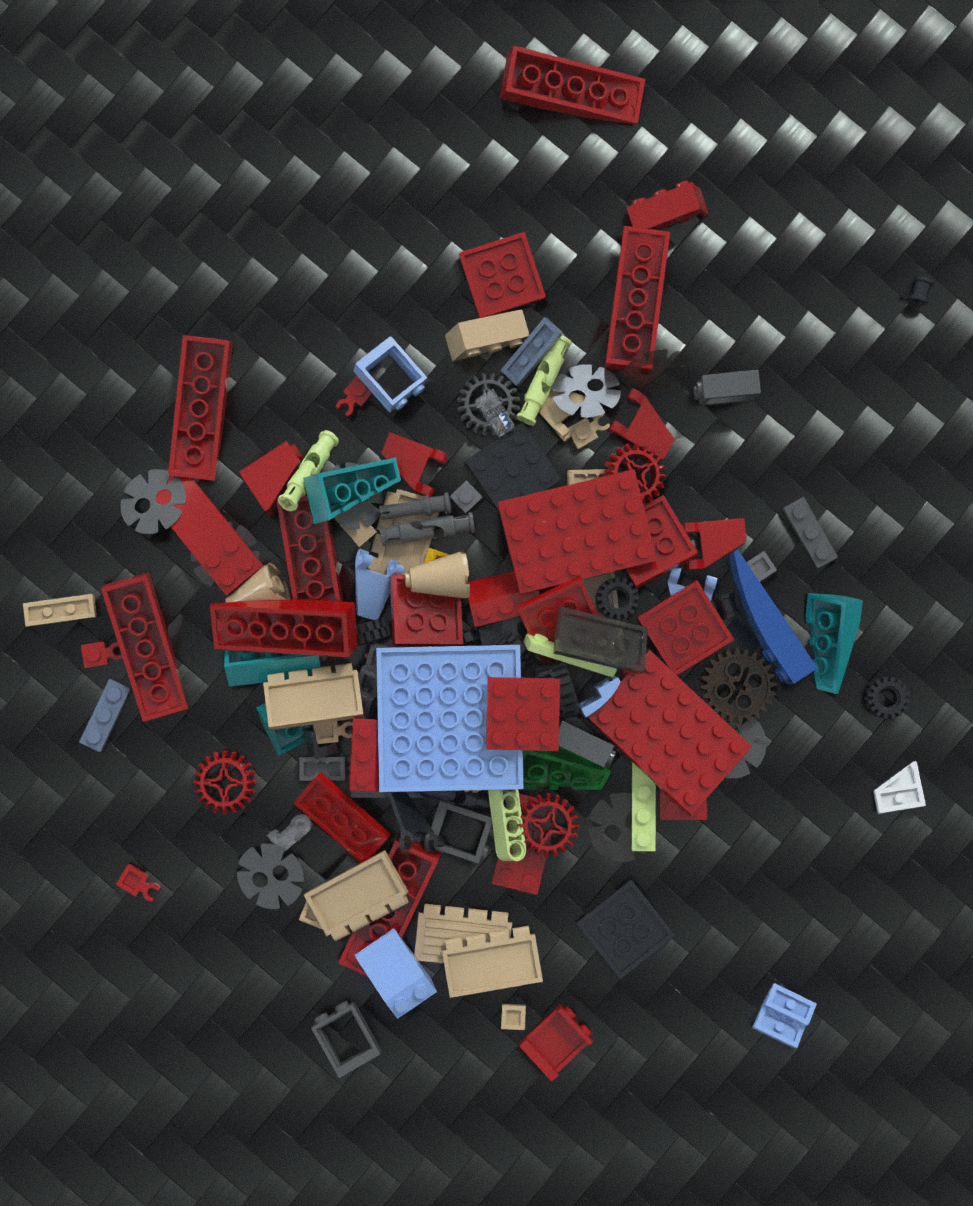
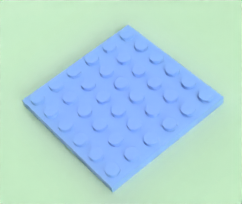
(436, 719)

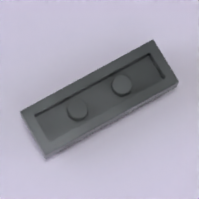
(810, 533)

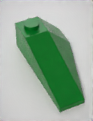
(561, 769)

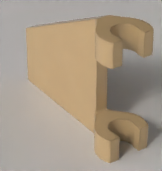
(555, 415)

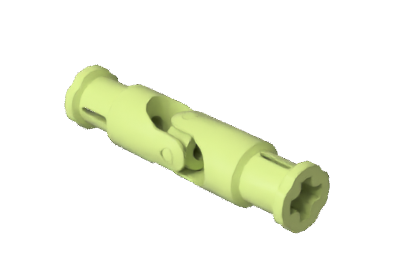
(542, 382)
(317, 455)

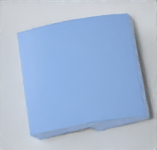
(603, 690)
(784, 1015)

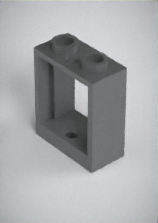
(727, 387)
(585, 744)
(488, 830)
(356, 1060)

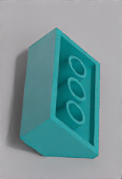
(253, 667)

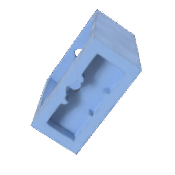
(390, 347)

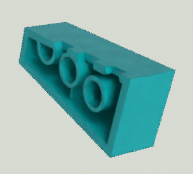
(343, 488)

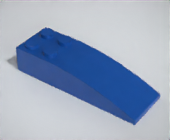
(769, 625)

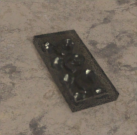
(600, 640)

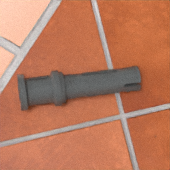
(428, 506)

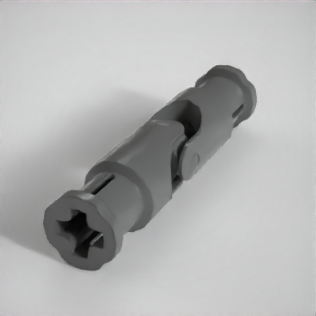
(422, 530)

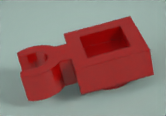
(357, 394)
(97, 654)
(134, 881)

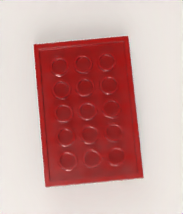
(577, 531)
(670, 734)

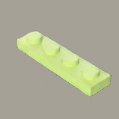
(540, 645)
(643, 811)

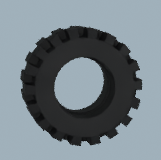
(568, 700)

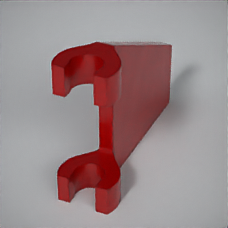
(645, 427)
(412, 460)
(716, 539)

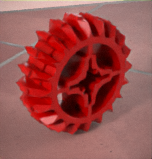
(651, 464)
(224, 792)
(566, 832)

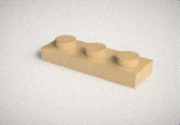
(59, 610)

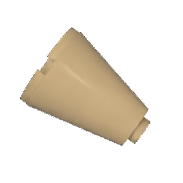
(441, 577)
(262, 586)

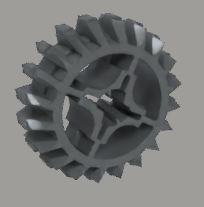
(485, 384)

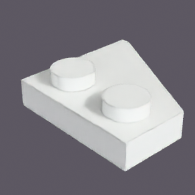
(900, 791)

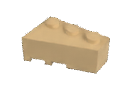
(487, 335)

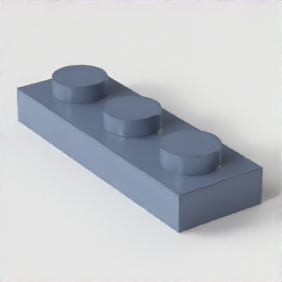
(532, 351)
(105, 715)

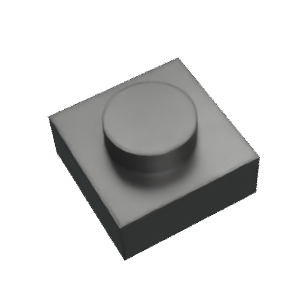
(466, 497)
(761, 566)

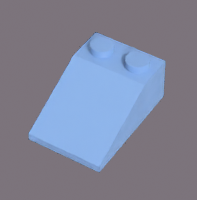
(396, 973)

